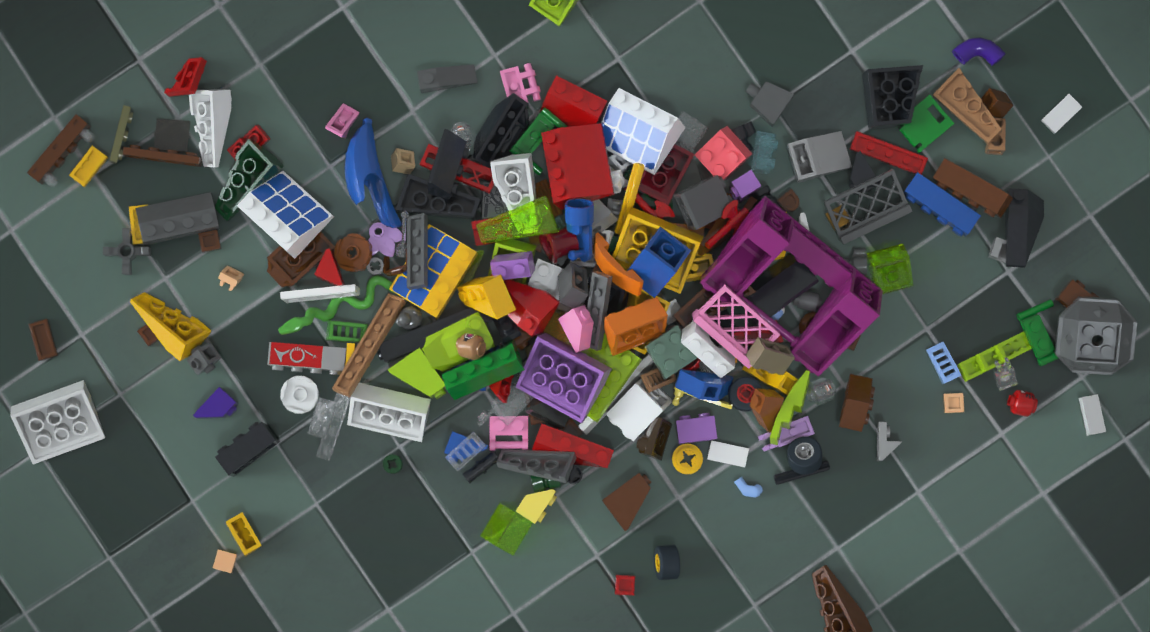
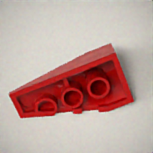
(532, 306)

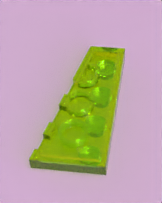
(524, 221)

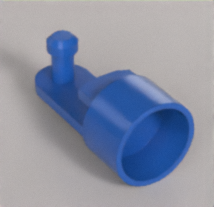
(579, 220)

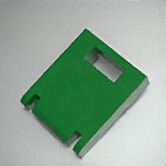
(924, 126)

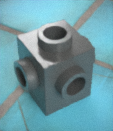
(203, 358)

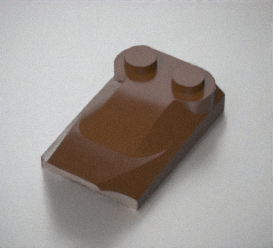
(289, 271)

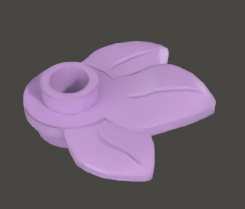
(384, 241)

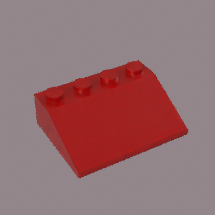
(577, 163)

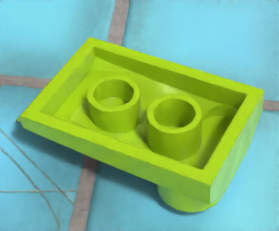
(441, 346)

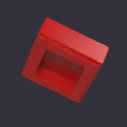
(624, 585)

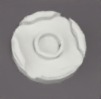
(299, 394)

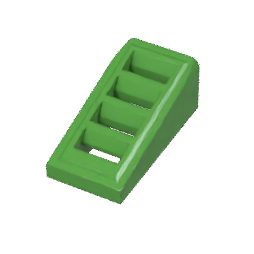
(330, 327)

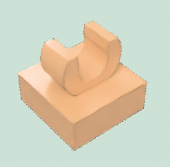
(230, 276)

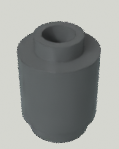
(808, 301)

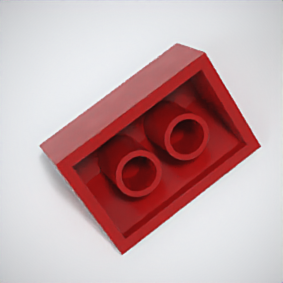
(573, 104)

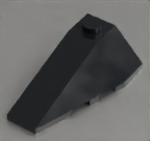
(1022, 225)

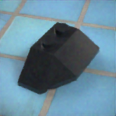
(501, 130)

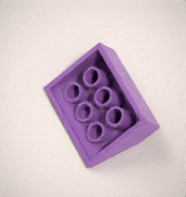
(562, 377)

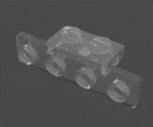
(508, 411)
(327, 423)

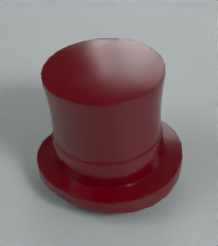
(558, 244)

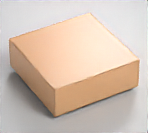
(953, 403)
(225, 561)

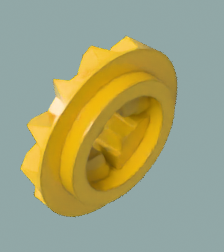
(696, 461)

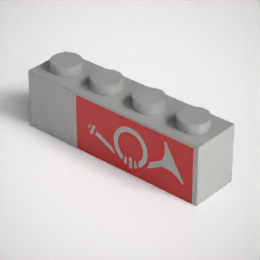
(306, 357)

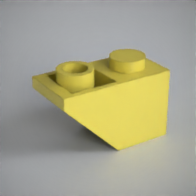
(534, 504)

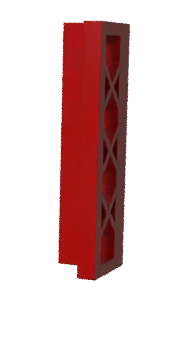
(470, 167)

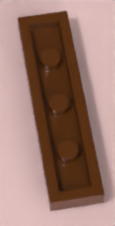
(154, 154)

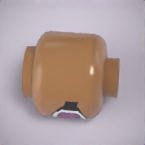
(470, 346)

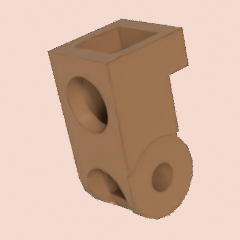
(997, 147)

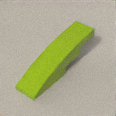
(986, 360)
(792, 403)

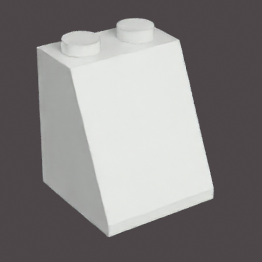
(638, 409)

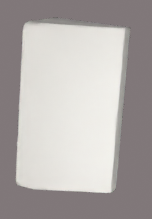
(1092, 414)

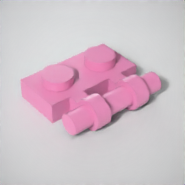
(513, 82)

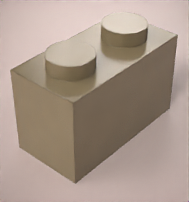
(770, 356)

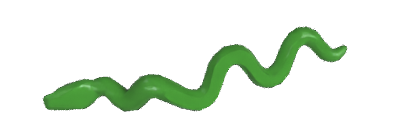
(297, 323)

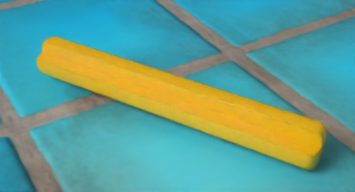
(630, 195)

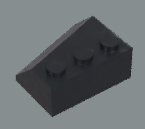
(890, 95)

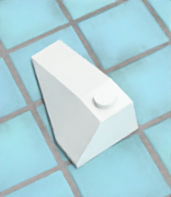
(212, 116)
(514, 179)

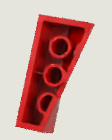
(586, 452)

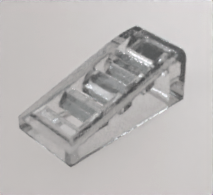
(479, 442)

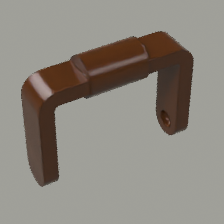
(394, 271)

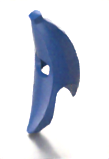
(364, 169)

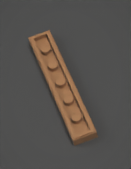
(369, 345)

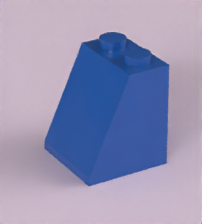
(659, 261)

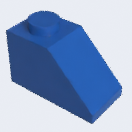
(455, 440)

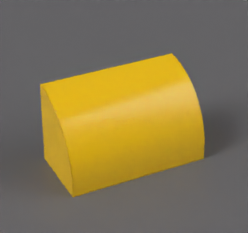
(243, 534)

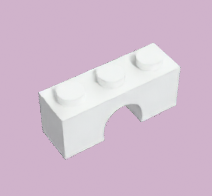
(700, 344)

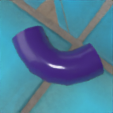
(978, 47)

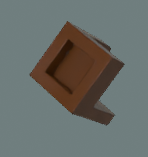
(997, 102)

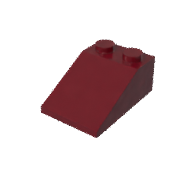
(668, 176)

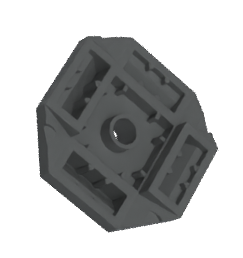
(1095, 317)

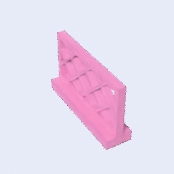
(721, 334)

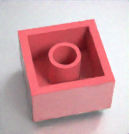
(723, 153)

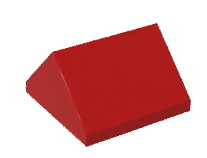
(329, 270)

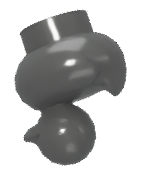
(409, 318)

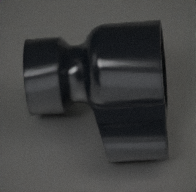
(744, 132)

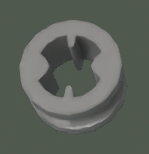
(375, 272)

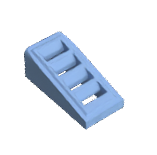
(937, 365)

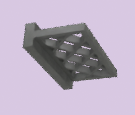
(875, 220)

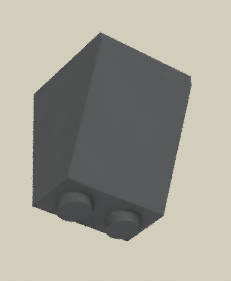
(702, 202)

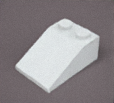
(546, 278)

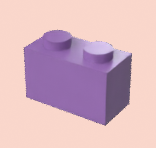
(744, 186)
(513, 265)
(696, 429)

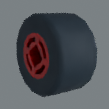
(739, 394)

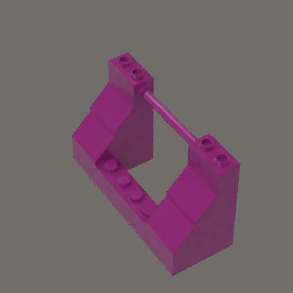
(842, 317)

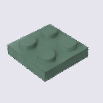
(669, 352)

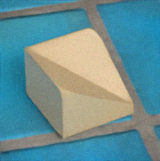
(403, 161)

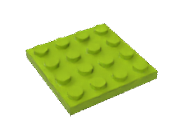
(622, 368)

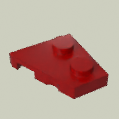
(188, 78)

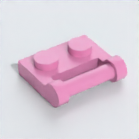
(517, 427)

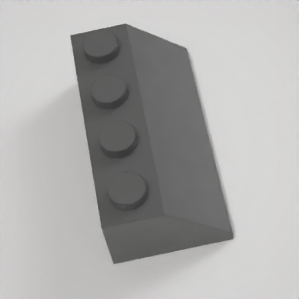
(177, 218)

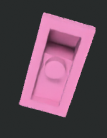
(342, 120)

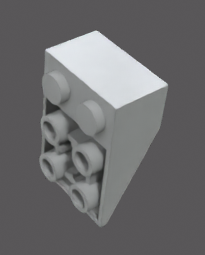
(818, 156)

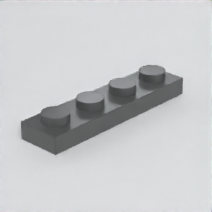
(417, 251)
(598, 306)

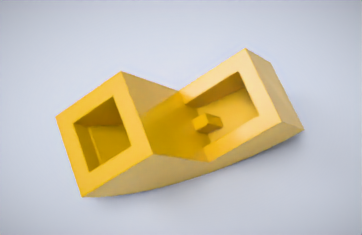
(781, 383)

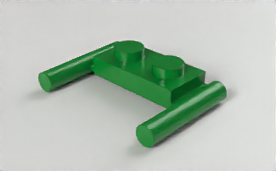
(532, 135)
(1037, 333)

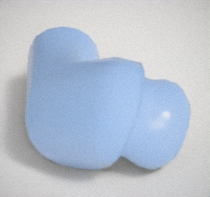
(748, 490)

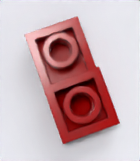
(256, 134)

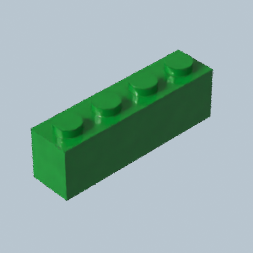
(484, 371)

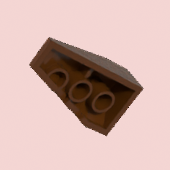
(838, 607)

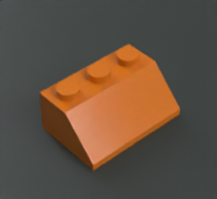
(635, 325)

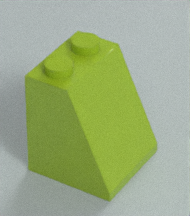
(418, 374)

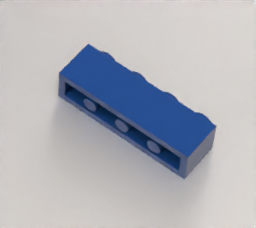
(941, 204)

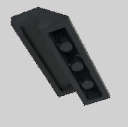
(780, 286)

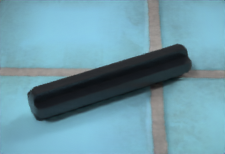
(792, 475)

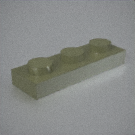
(121, 134)

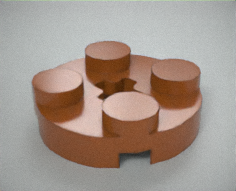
(347, 244)

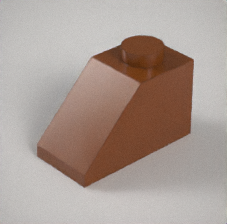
(766, 406)

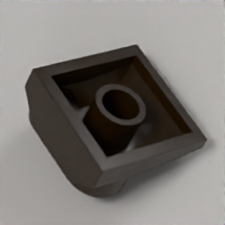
(655, 439)

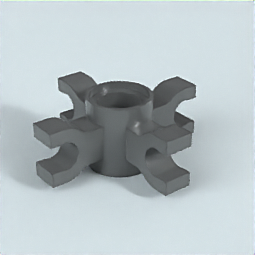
(118, 251)

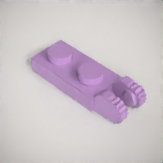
(798, 428)

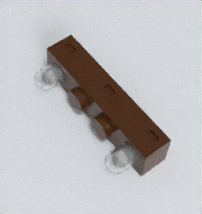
(63, 144)

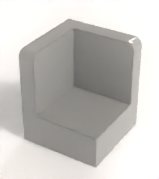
(998, 250)

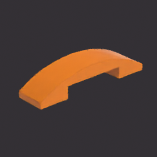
(626, 280)

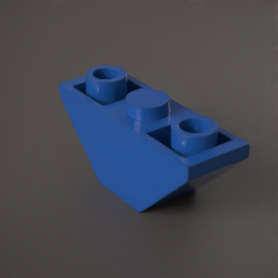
(703, 384)

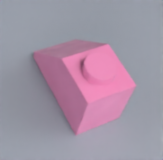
(578, 327)

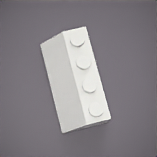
(388, 412)

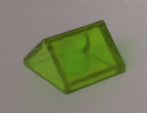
(506, 529)

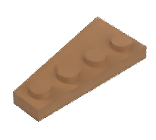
(967, 106)

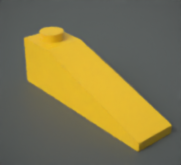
(174, 330)

